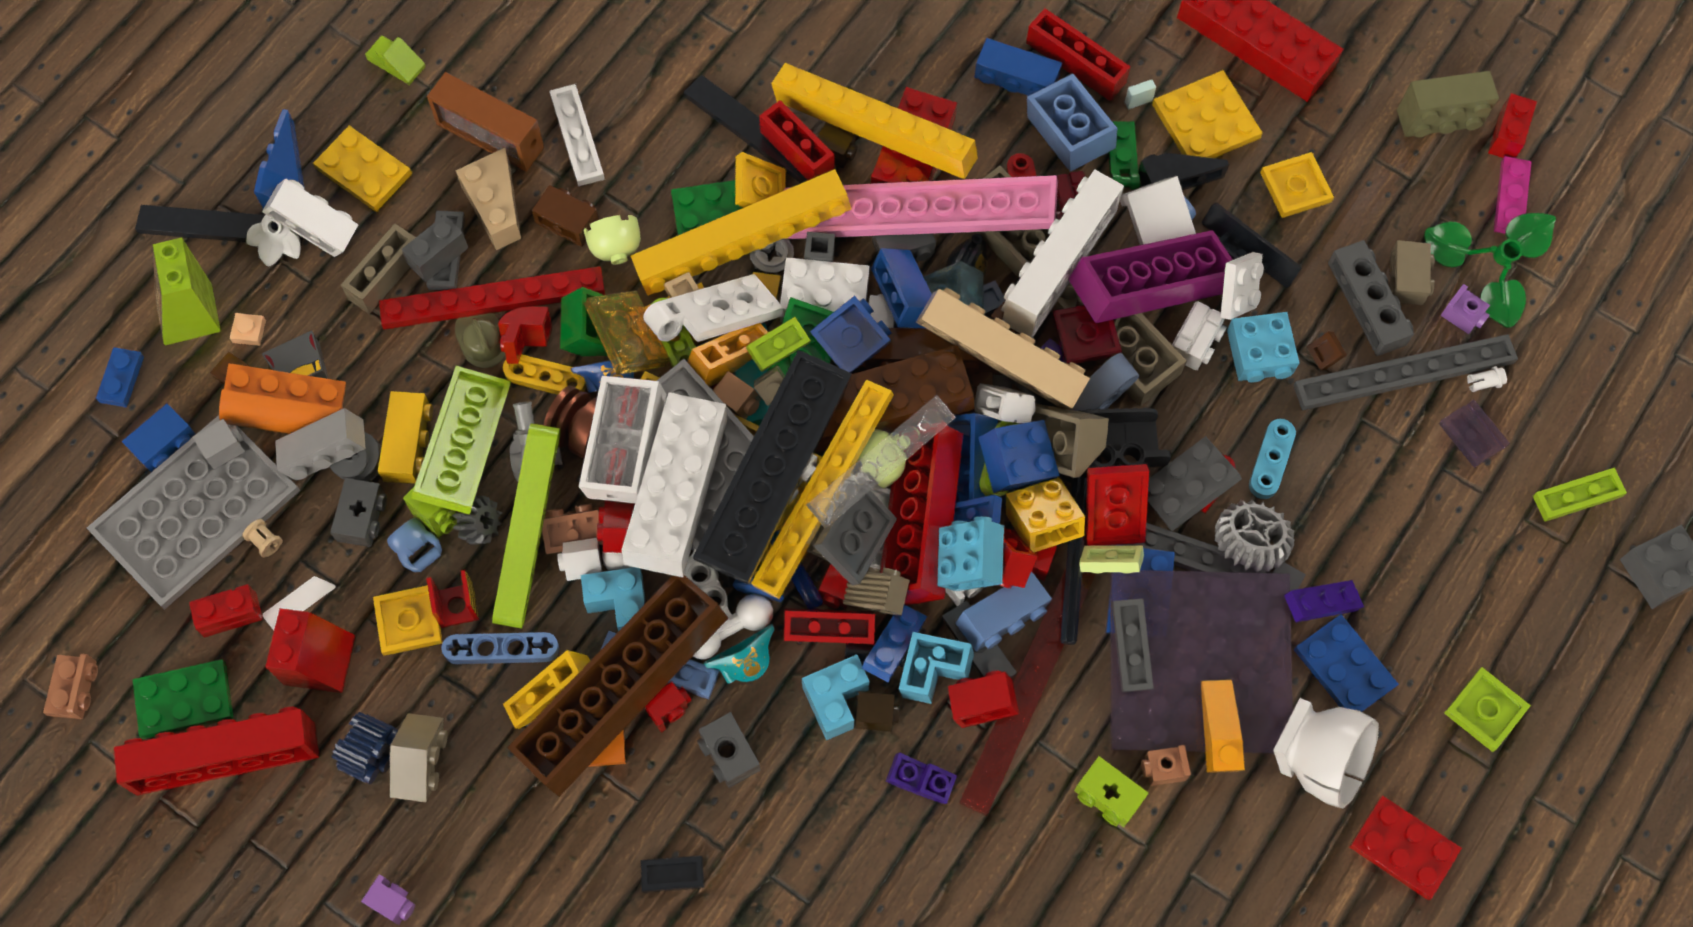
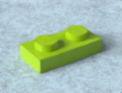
(778, 344)

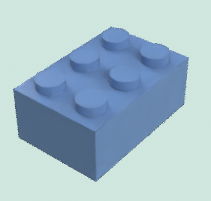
(1071, 122)

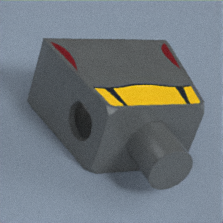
(298, 356)

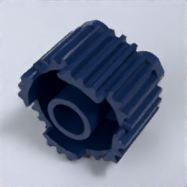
(365, 748)

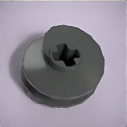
(361, 465)

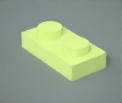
(1111, 559)

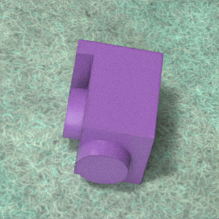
(1466, 310)
(389, 900)

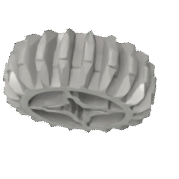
(1251, 542)

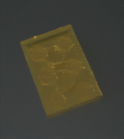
(625, 333)

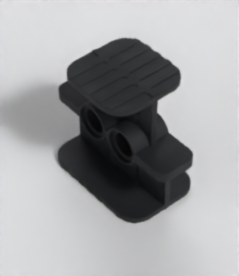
(1132, 434)

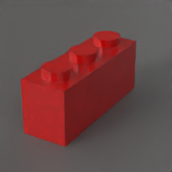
(796, 141)
(829, 626)

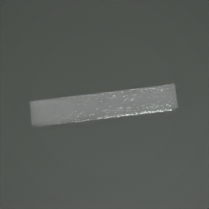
(880, 461)

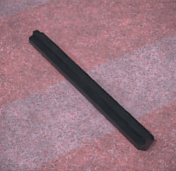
(1073, 574)

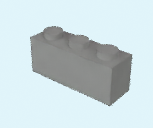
(320, 444)

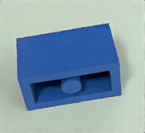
(158, 437)

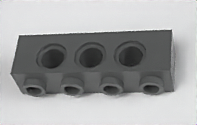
(1381, 336)

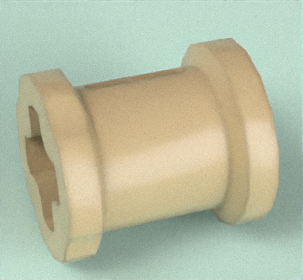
(262, 538)

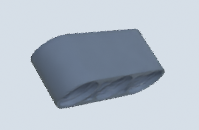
(1107, 384)

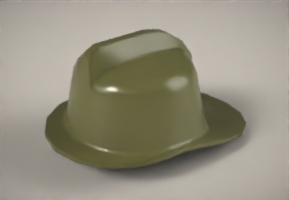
(480, 340)

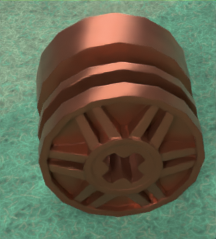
(573, 414)

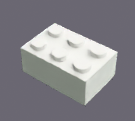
(823, 283)

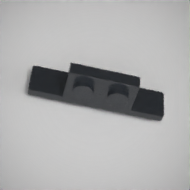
(1241, 240)

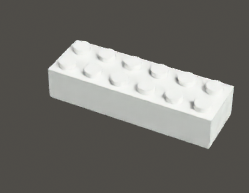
(1055, 260)
(675, 485)

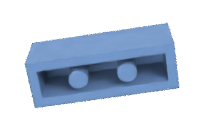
(1003, 613)

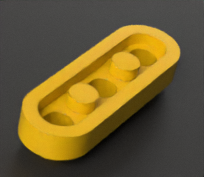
(536, 368)

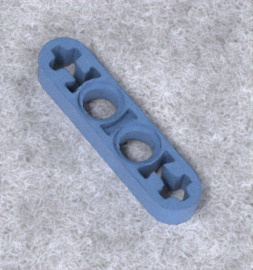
(500, 653)

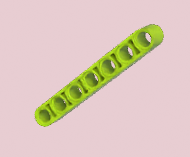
(526, 526)

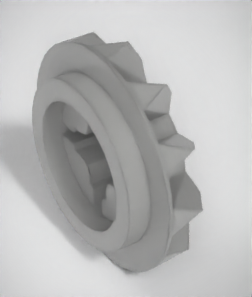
(760, 258)

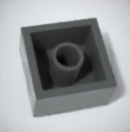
(1662, 566)

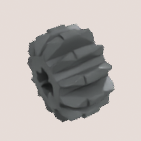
(480, 524)

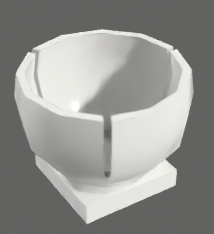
(1324, 748)

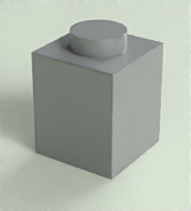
(219, 443)

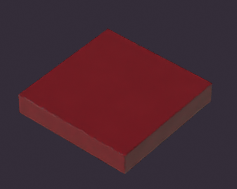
(1084, 339)

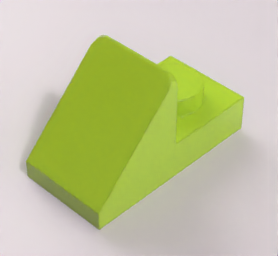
(396, 59)

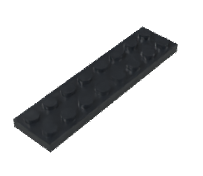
(772, 467)

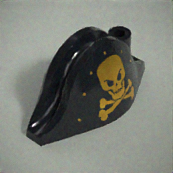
(970, 252)

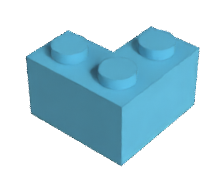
(614, 590)
(930, 658)
(829, 690)

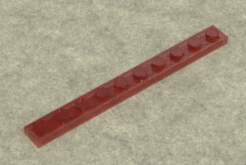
(1028, 689)

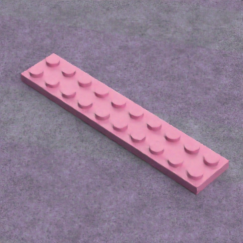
(944, 207)

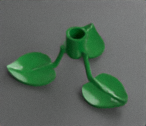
(1526, 236)

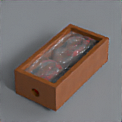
(485, 121)

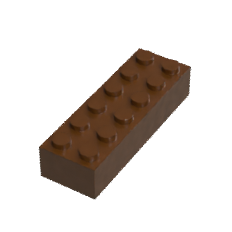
(913, 385)

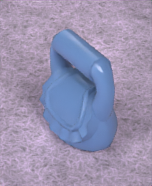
(409, 539)

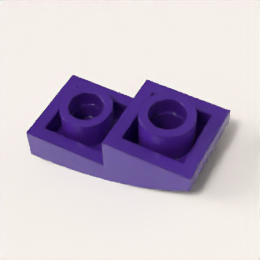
(920, 778)

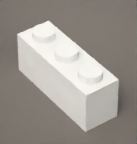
(310, 217)

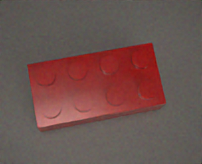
(897, 167)

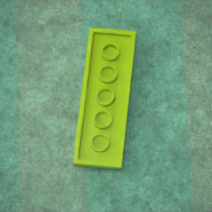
(461, 440)

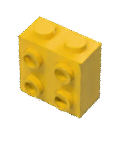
(1045, 514)

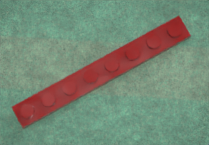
(487, 298)

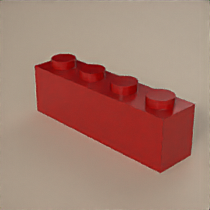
(1078, 54)

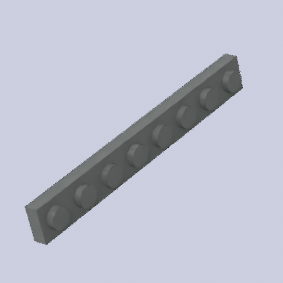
(1405, 372)

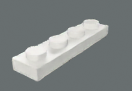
(577, 135)

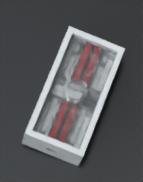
(621, 438)

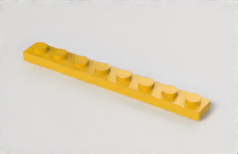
(840, 456)

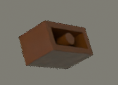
(564, 214)

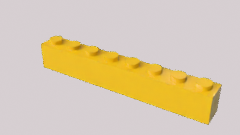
(875, 121)
(742, 231)

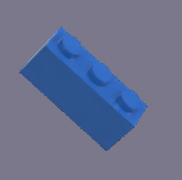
(1015, 68)
(901, 285)

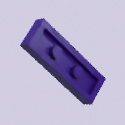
(1323, 601)

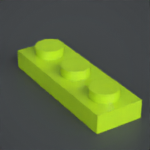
(1579, 494)

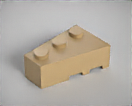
(492, 196)

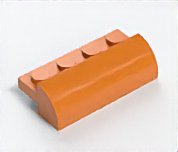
(277, 399)

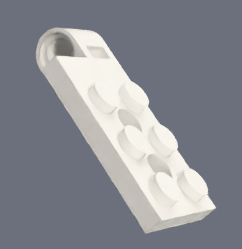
(702, 311)

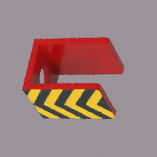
(441, 598)

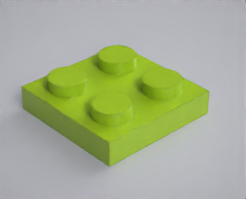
(1487, 709)

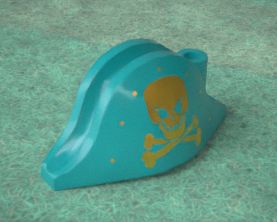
(746, 659)

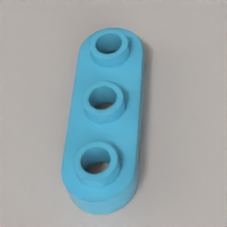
(1267, 467)

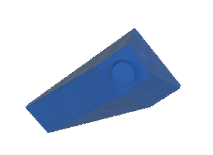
(282, 160)
(972, 458)

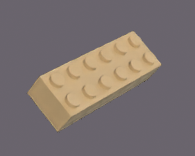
(1002, 349)

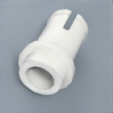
(1487, 379)

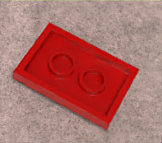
(1116, 505)
(1405, 847)

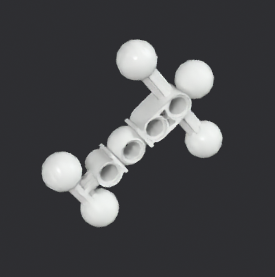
(752, 612)

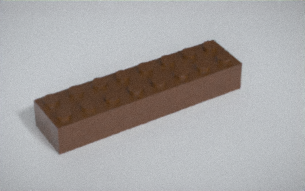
(618, 683)

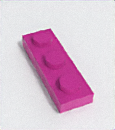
(1512, 191)

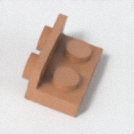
(569, 526)
(70, 686)

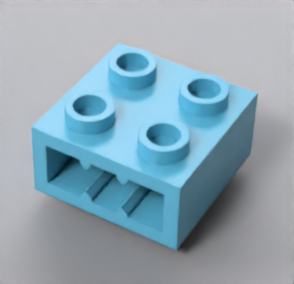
(1263, 347)
(970, 554)

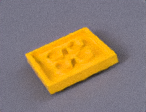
(1207, 117)

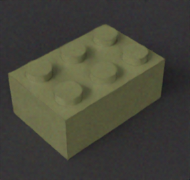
(1447, 104)

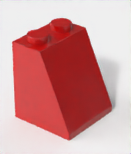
(309, 651)

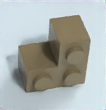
(414, 757)

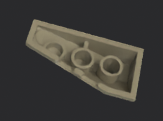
(1074, 437)

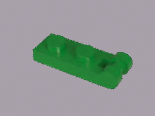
(1124, 157)

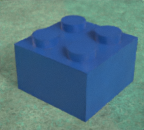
(1018, 456)

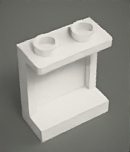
(1159, 211)

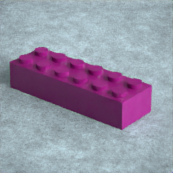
(1151, 276)

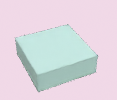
(1140, 94)

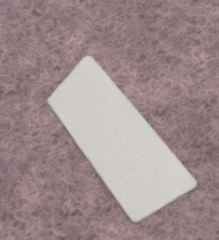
(300, 598)

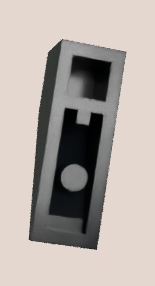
(1189, 169)

